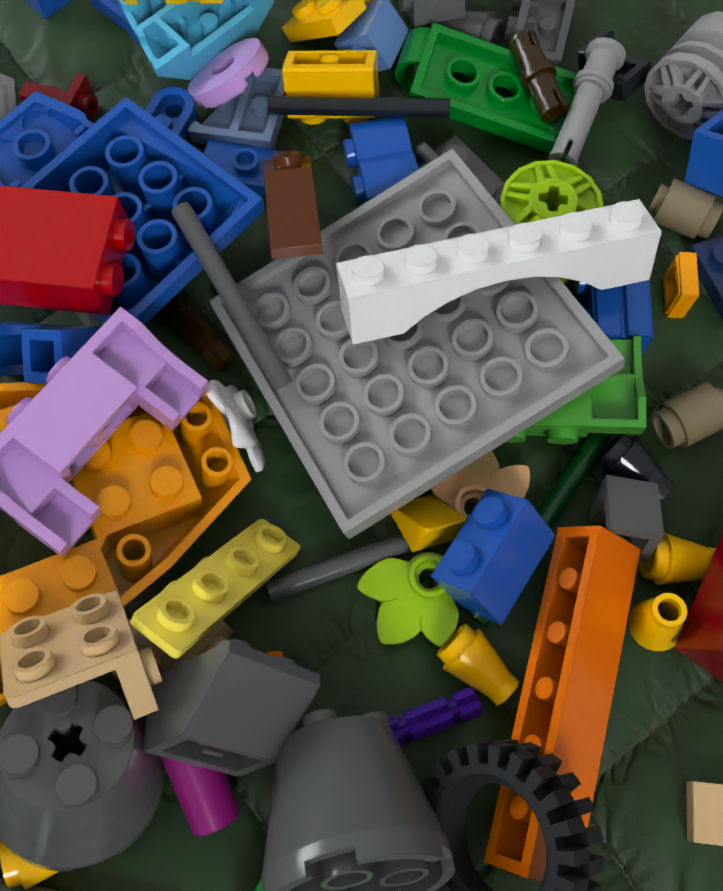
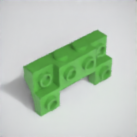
(607, 408)

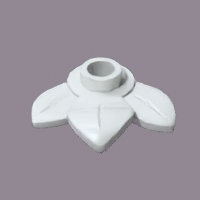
(238, 414)

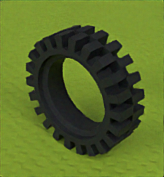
(547, 794)

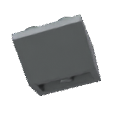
(228, 708)

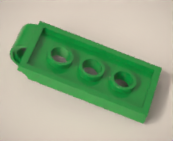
(437, 52)

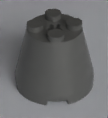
(75, 778)
(351, 812)

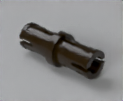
(538, 76)

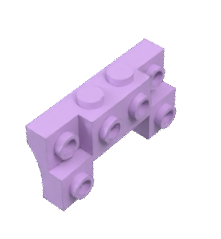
(75, 416)

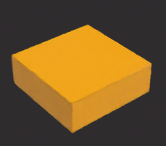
(681, 285)

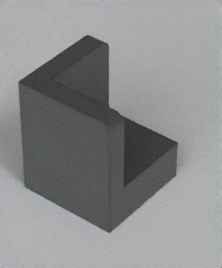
(630, 510)

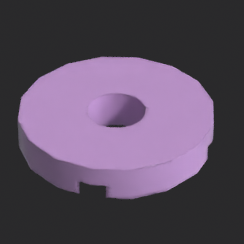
(225, 73)

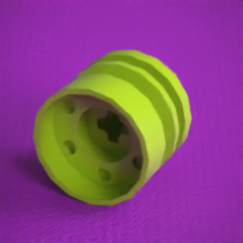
(548, 191)

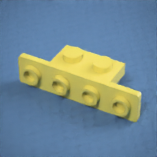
(214, 588)

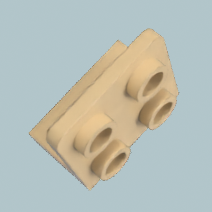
(75, 646)

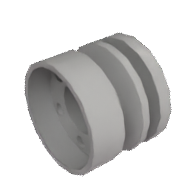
(688, 79)

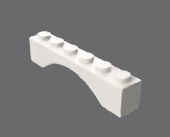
(398, 288)

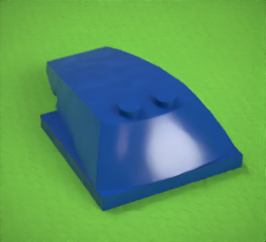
(150, 173)

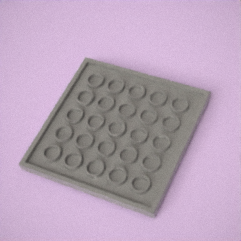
(422, 404)

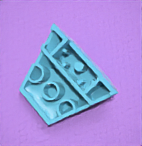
(188, 35)

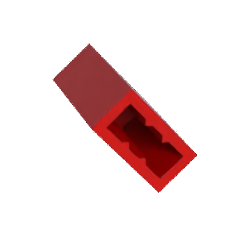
(62, 249)

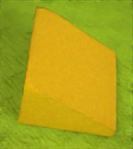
(428, 522)

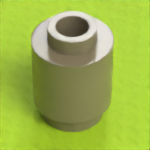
(686, 209)
(689, 416)

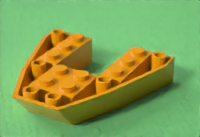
(154, 502)

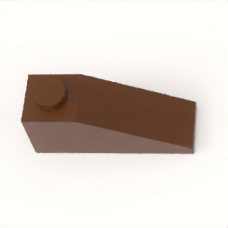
(291, 206)

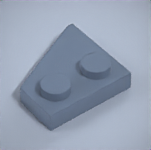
(246, 116)

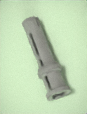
(591, 87)

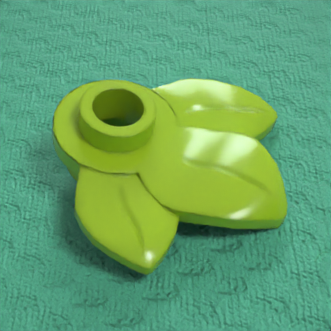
(408, 605)

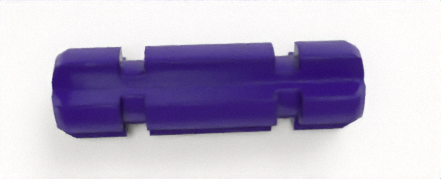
(436, 715)

